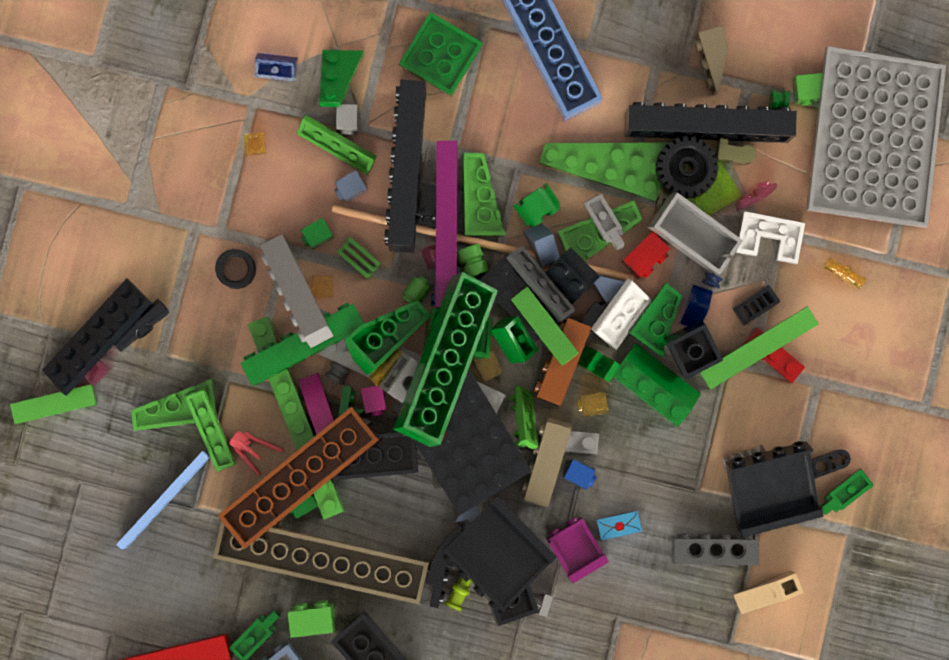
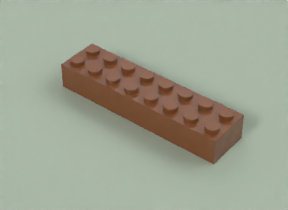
(298, 477)

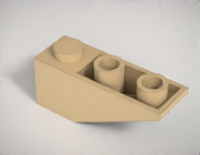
(768, 592)

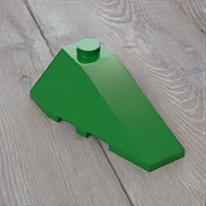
(378, 339)

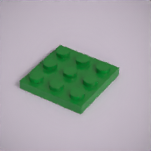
(440, 54)

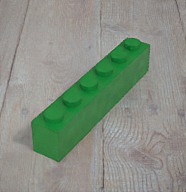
(291, 350)

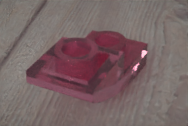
(760, 193)

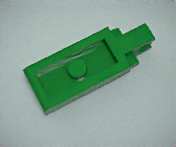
(847, 492)
(254, 636)

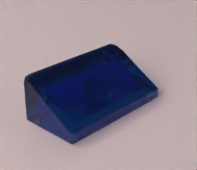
(275, 67)

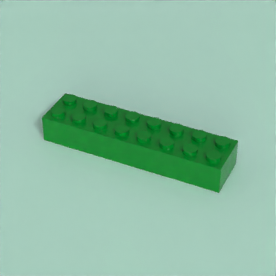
(445, 360)

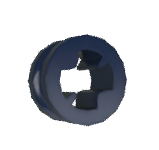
(712, 280)

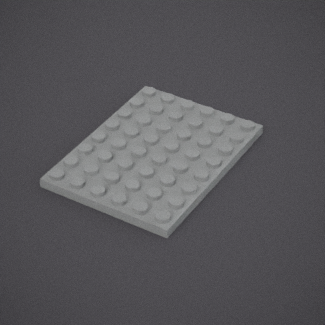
(876, 137)

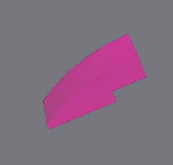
(316, 402)

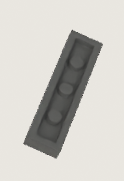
(541, 284)

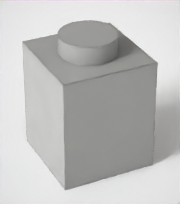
(347, 119)

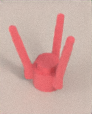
(241, 443)

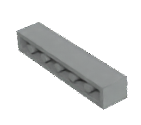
(296, 291)

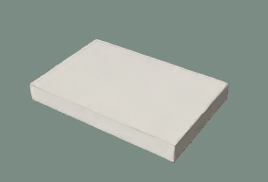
(621, 314)

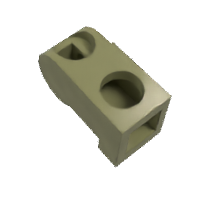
(734, 154)

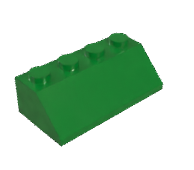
(656, 385)

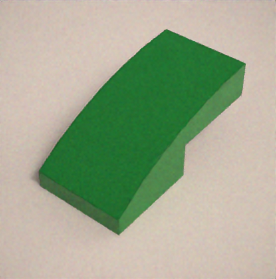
(598, 364)

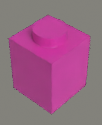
(374, 400)

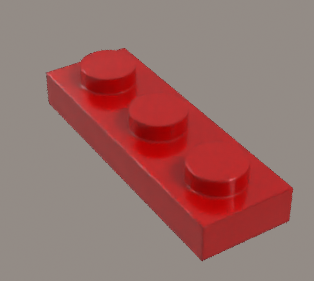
(780, 361)

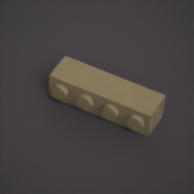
(547, 461)

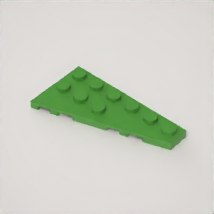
(615, 165)

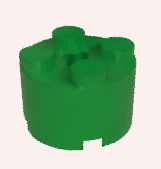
(537, 205)

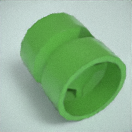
(471, 261)

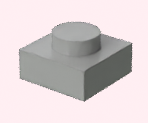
(544, 604)

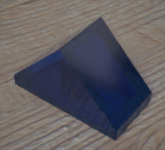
(696, 306)

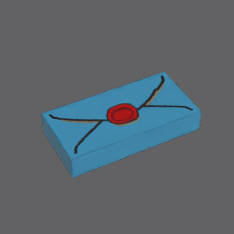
(619, 525)

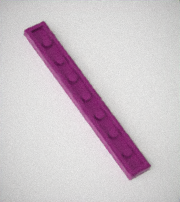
(446, 216)

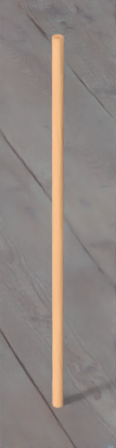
(468, 240)

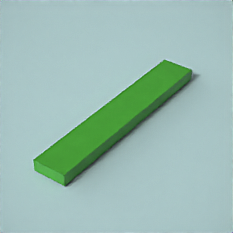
(760, 347)

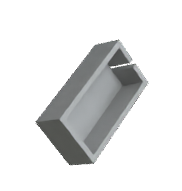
(695, 233)

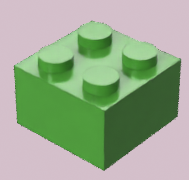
(311, 619)

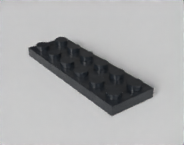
(96, 336)

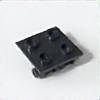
(427, 208)

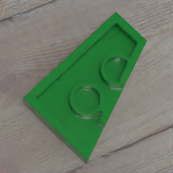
(336, 74)
(657, 319)

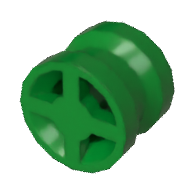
(779, 99)

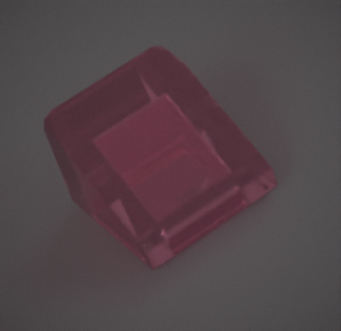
(429, 256)

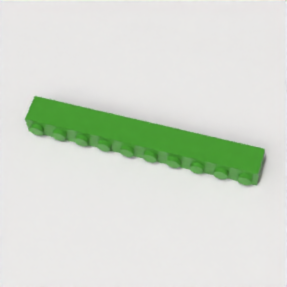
(295, 414)

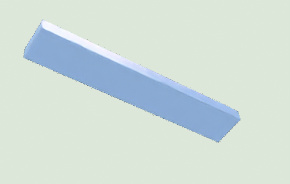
(164, 499)

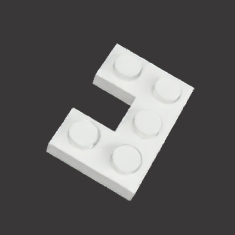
(787, 231)

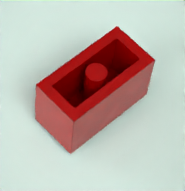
(645, 255)

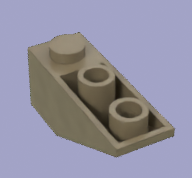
(713, 51)

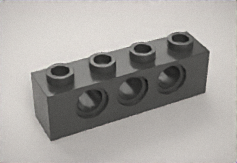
(748, 555)

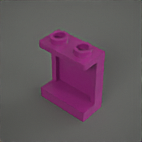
(576, 549)

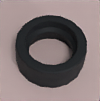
(220, 266)

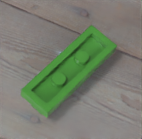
(525, 418)

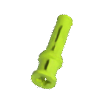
(458, 594)

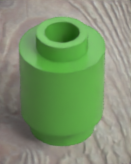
(416, 290)

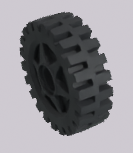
(689, 151)

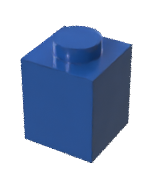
(580, 474)

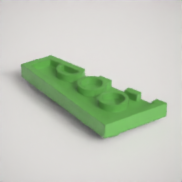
(479, 203)
(587, 240)
(169, 410)

